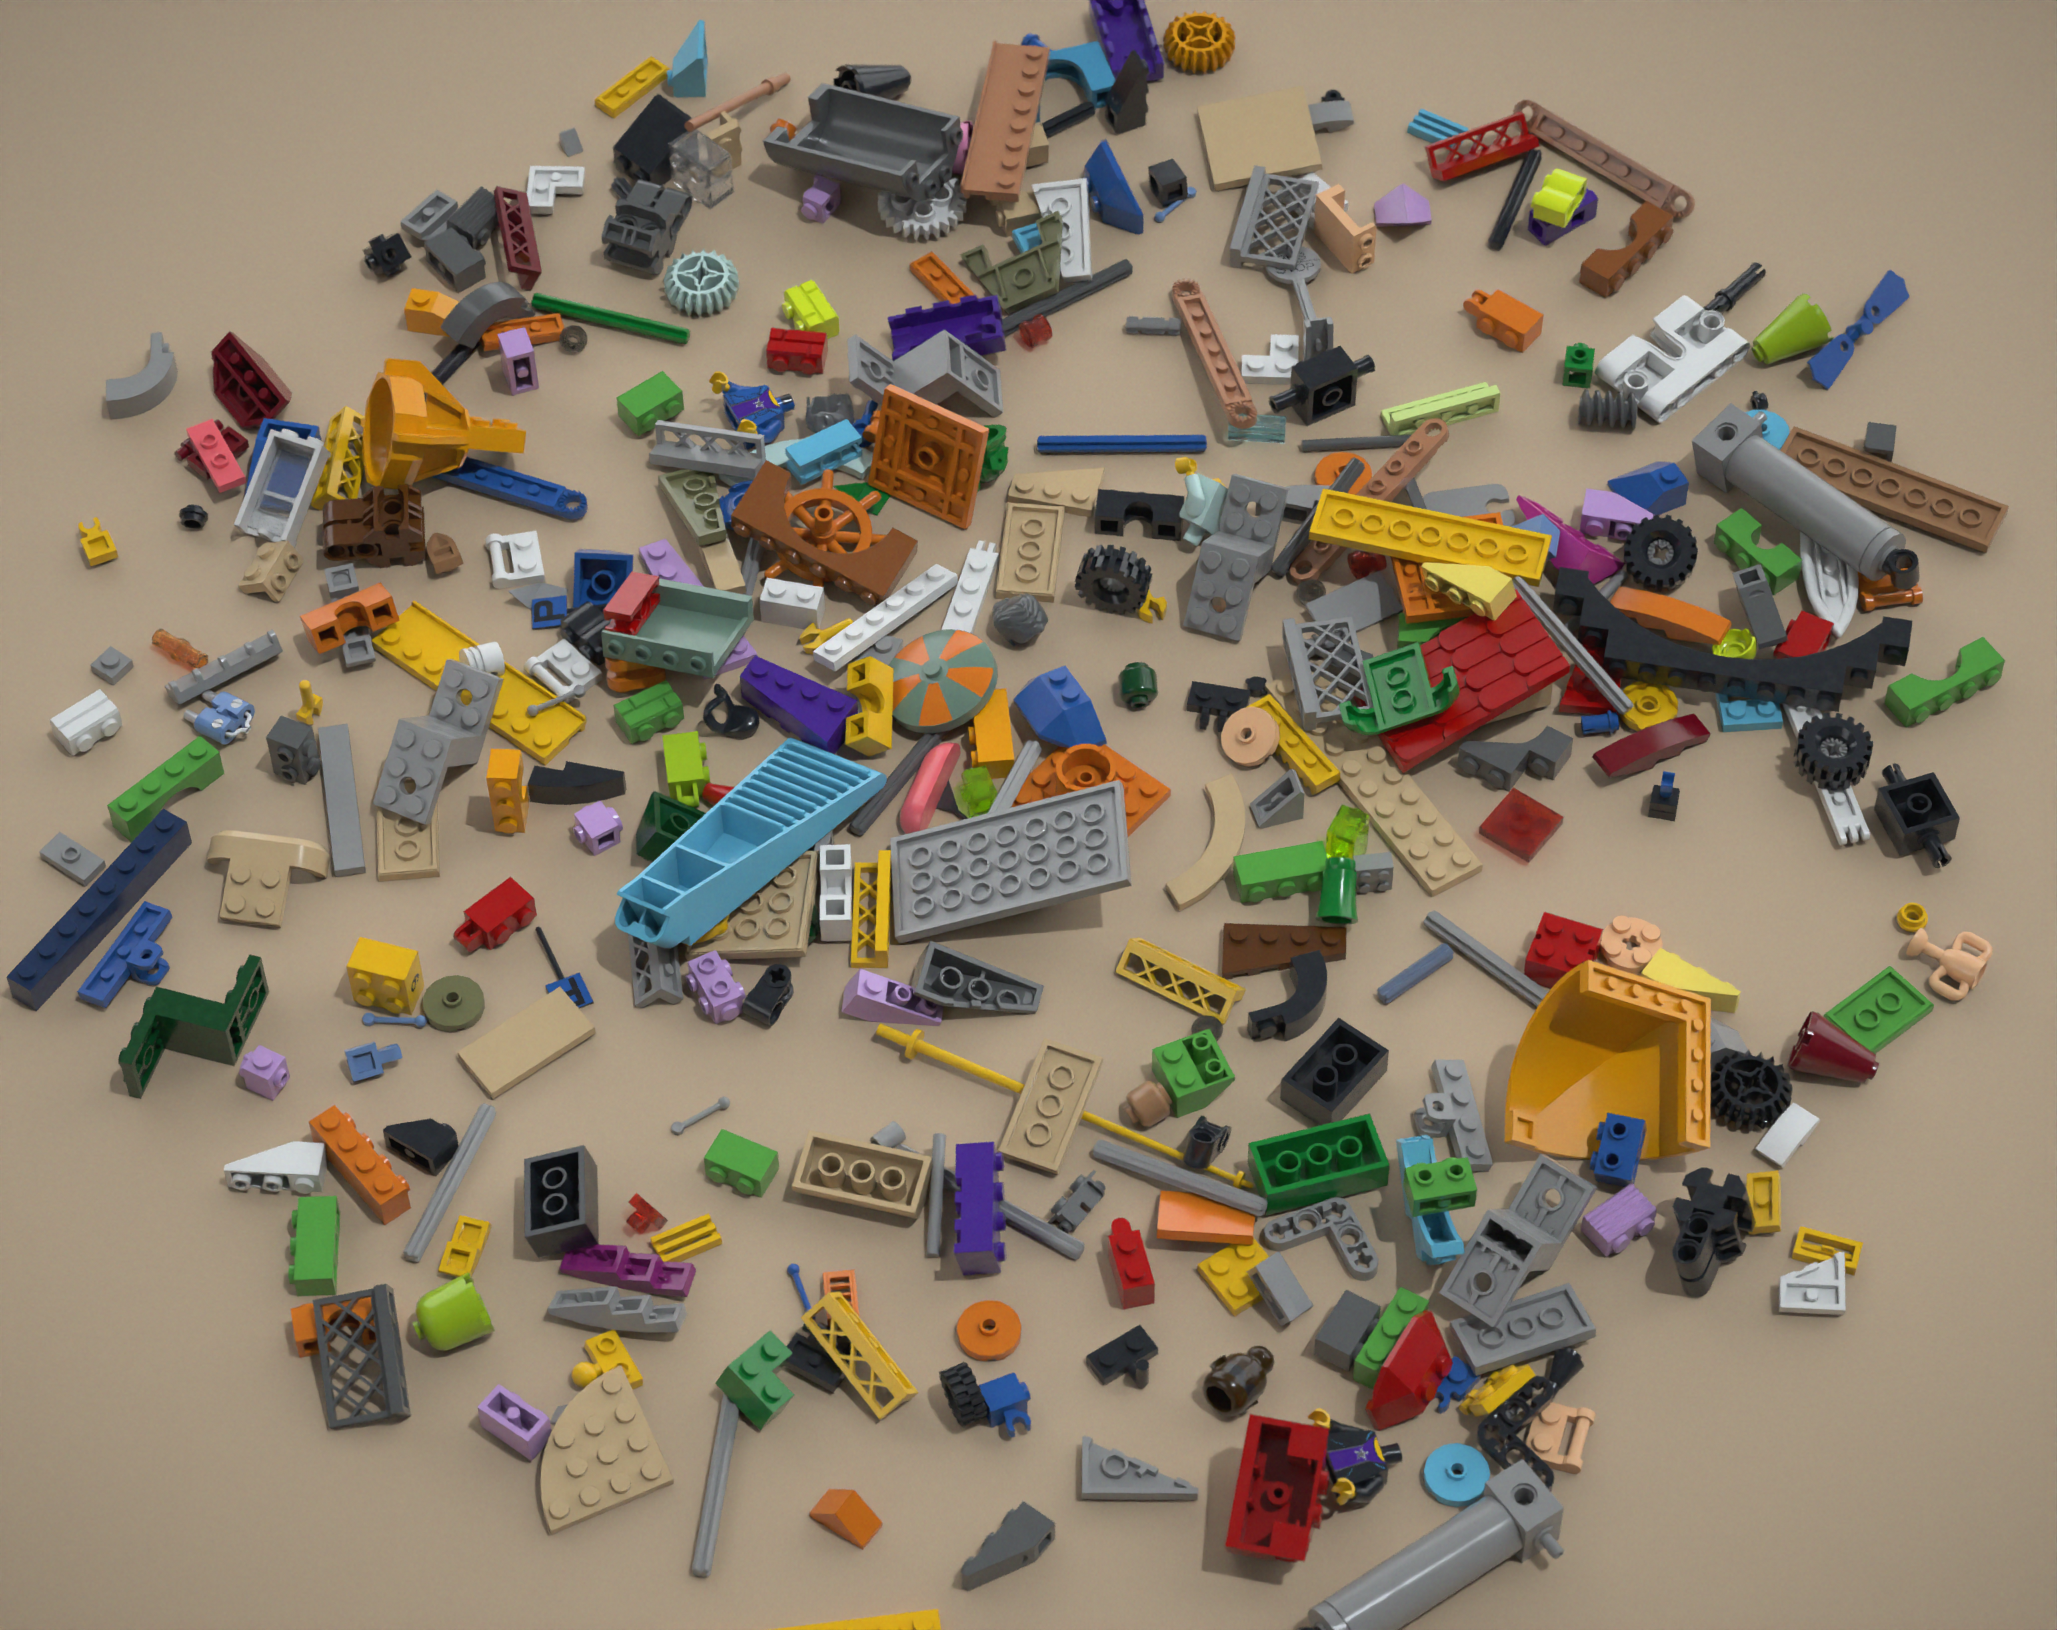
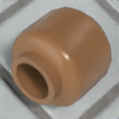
(1148, 1104)

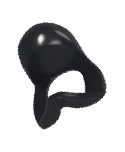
(740, 722)

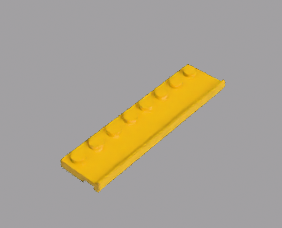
(424, 643)

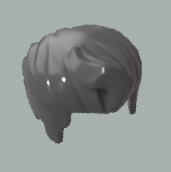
(828, 410)
(1019, 618)

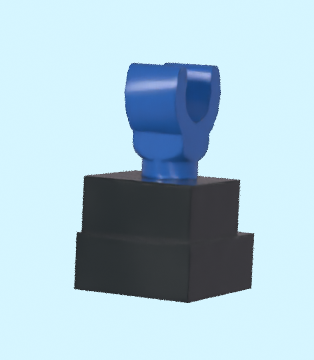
(1664, 799)

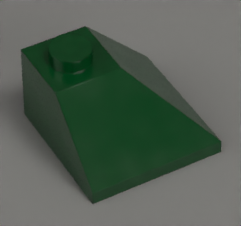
(663, 824)

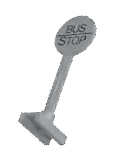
(1317, 331)

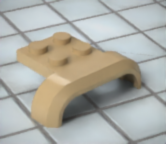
(262, 872)

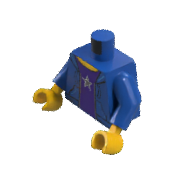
(752, 408)

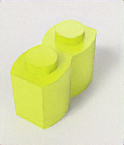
(1559, 197)

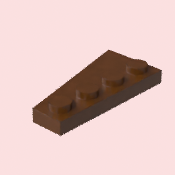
(1264, 947)

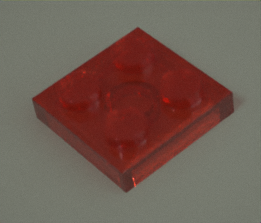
(1521, 825)

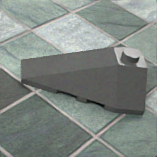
(966, 982)

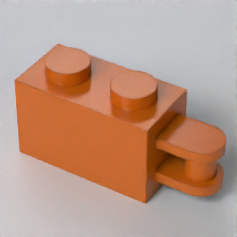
(1505, 318)

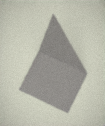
(537, 591)

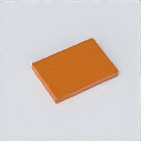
(1201, 1219)

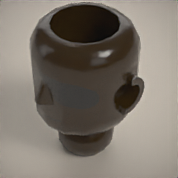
(1237, 1380)

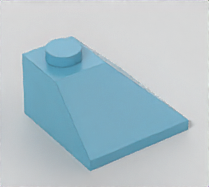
(690, 65)

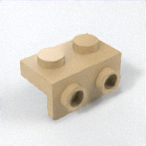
(728, 137)
(272, 570)

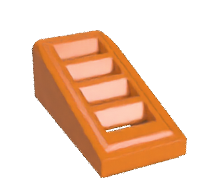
(841, 1275)

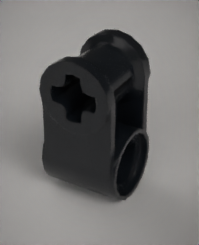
(769, 995)
(1205, 1143)

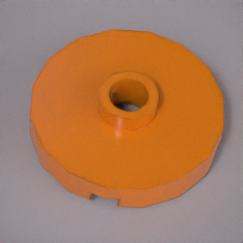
(1332, 465)
(993, 1343)

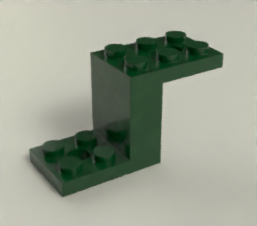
(194, 1026)

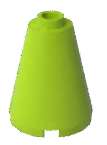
(1792, 332)

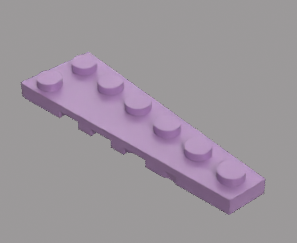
(665, 562)

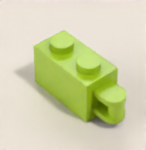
(684, 767)

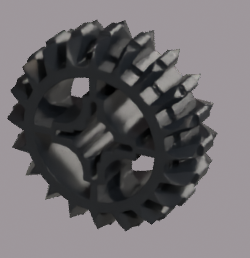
(1753, 1100)

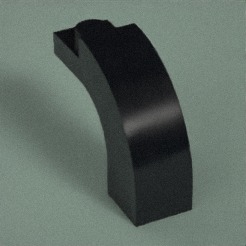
(1302, 1009)

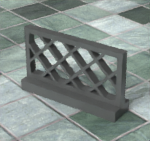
(389, 1352)

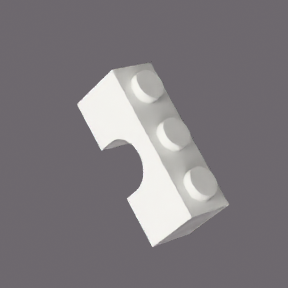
(836, 893)

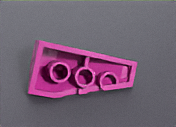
(1573, 548)

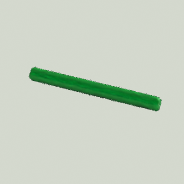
(610, 318)

